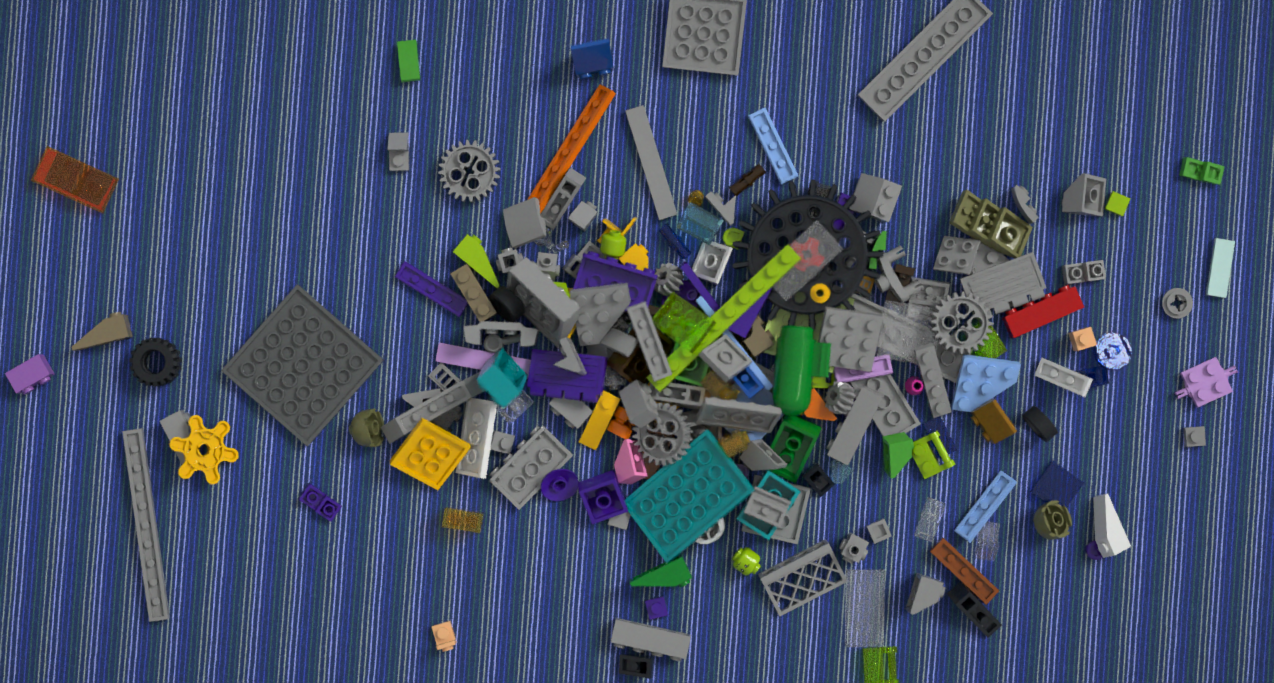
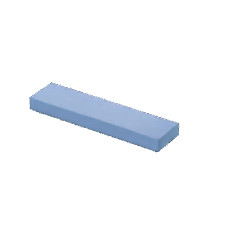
(773, 146)
(985, 506)

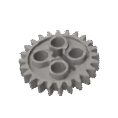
(485, 178)
(950, 310)
(660, 451)

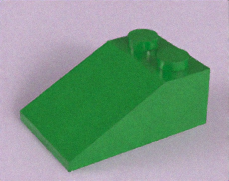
(793, 445)
(665, 574)

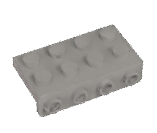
(523, 472)

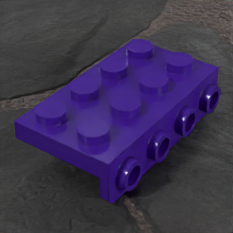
(601, 272)

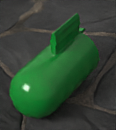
(796, 364)

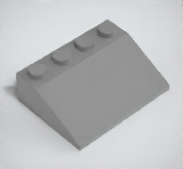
(543, 301)

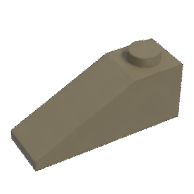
(107, 331)

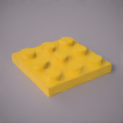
(429, 454)

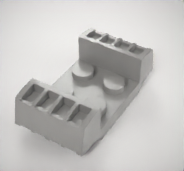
(474, 333)

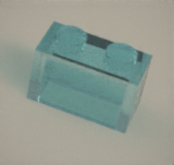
(699, 223)

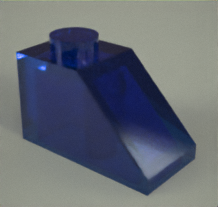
(1097, 373)

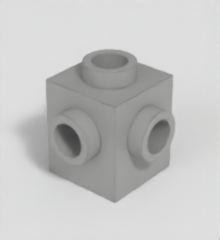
(508, 254)
(548, 264)
(853, 541)

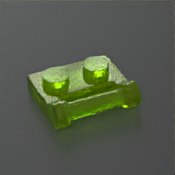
(873, 664)

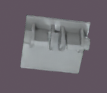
(957, 255)

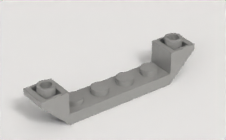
(432, 408)

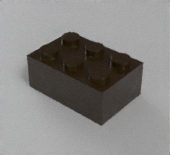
(635, 365)

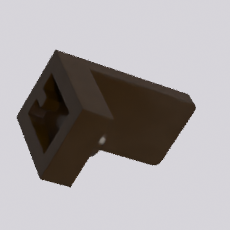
(904, 275)

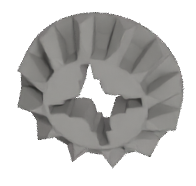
(1181, 295)

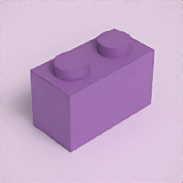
(29, 374)

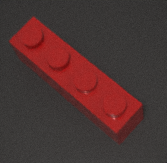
(1042, 312)

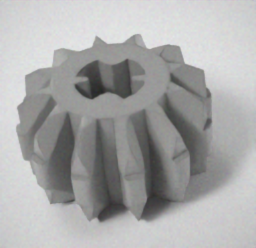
(668, 279)
(840, 397)

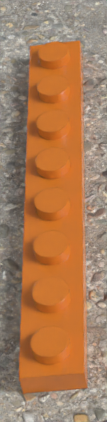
(572, 145)

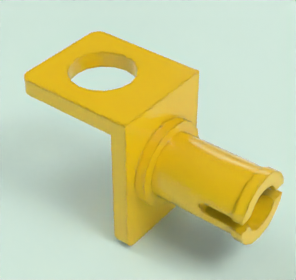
(610, 226)

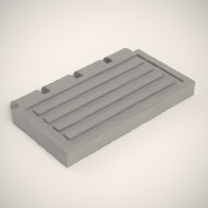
(1006, 283)

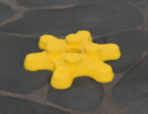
(216, 451)

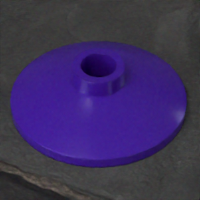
(560, 490)

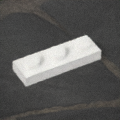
(1063, 377)

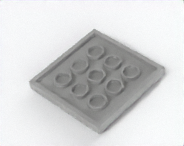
(705, 35)

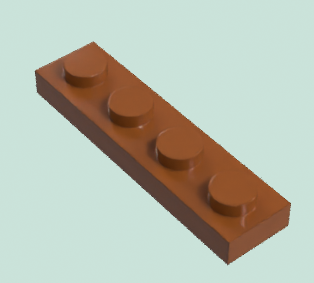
(964, 571)

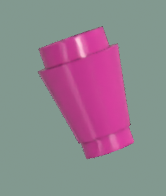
(909, 385)

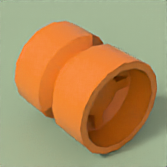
(621, 425)

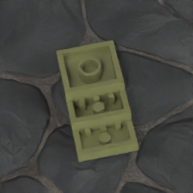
(990, 224)

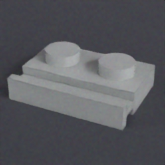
(767, 506)

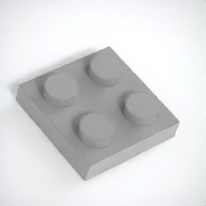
(725, 358)

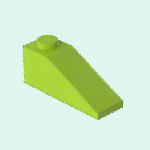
(476, 257)

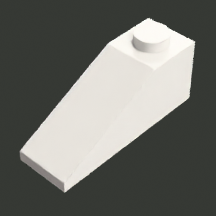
(1108, 528)

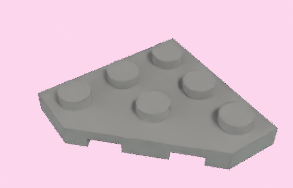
(599, 310)

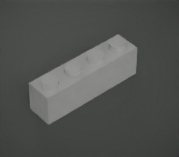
(855, 425)
(650, 638)

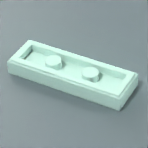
(1220, 268)

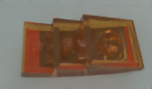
(75, 179)

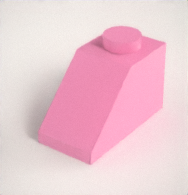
(629, 463)

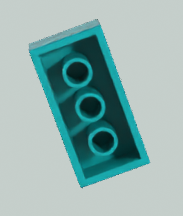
(502, 378)

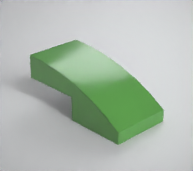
(408, 60)
(1201, 171)
(879, 245)

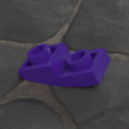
(320, 502)

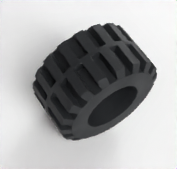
(139, 364)

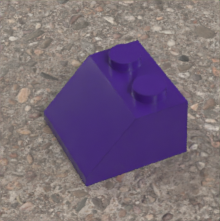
(602, 497)

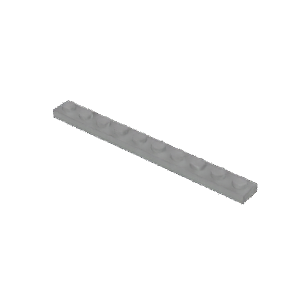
(146, 525)

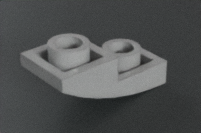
(1020, 197)
(1083, 272)
(619, 342)

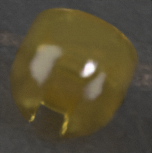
(696, 197)

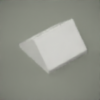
(711, 261)

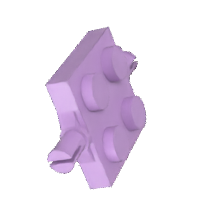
(1206, 382)

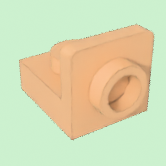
(444, 636)

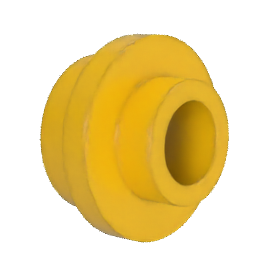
(824, 298)

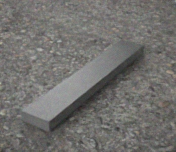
(651, 162)

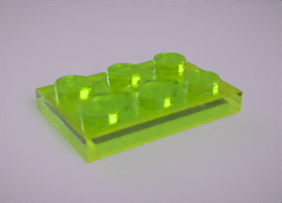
(683, 322)

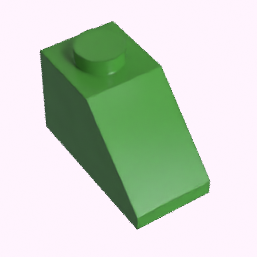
(896, 452)

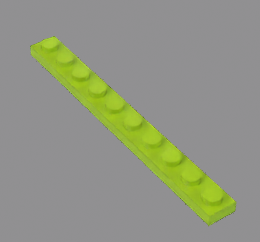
(732, 311)

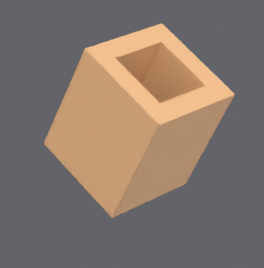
(1082, 339)

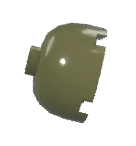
(367, 428)
(1052, 520)

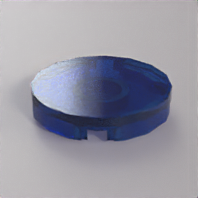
(1112, 351)

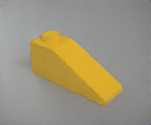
(599, 420)

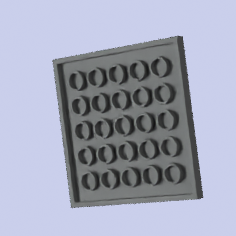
(302, 365)

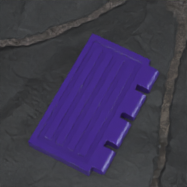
(546, 376)

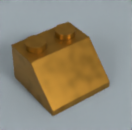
(992, 421)

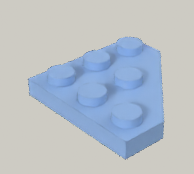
(982, 380)

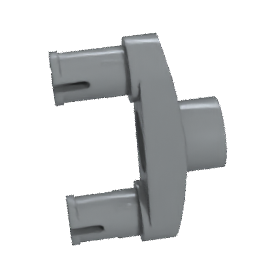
(889, 279)

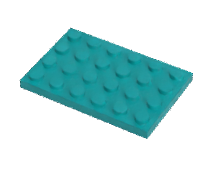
(688, 496)

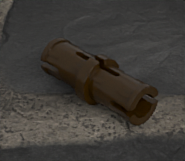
(747, 180)

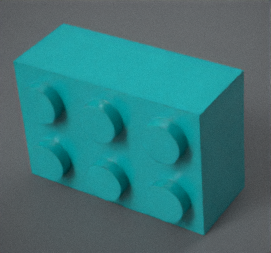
(774, 485)

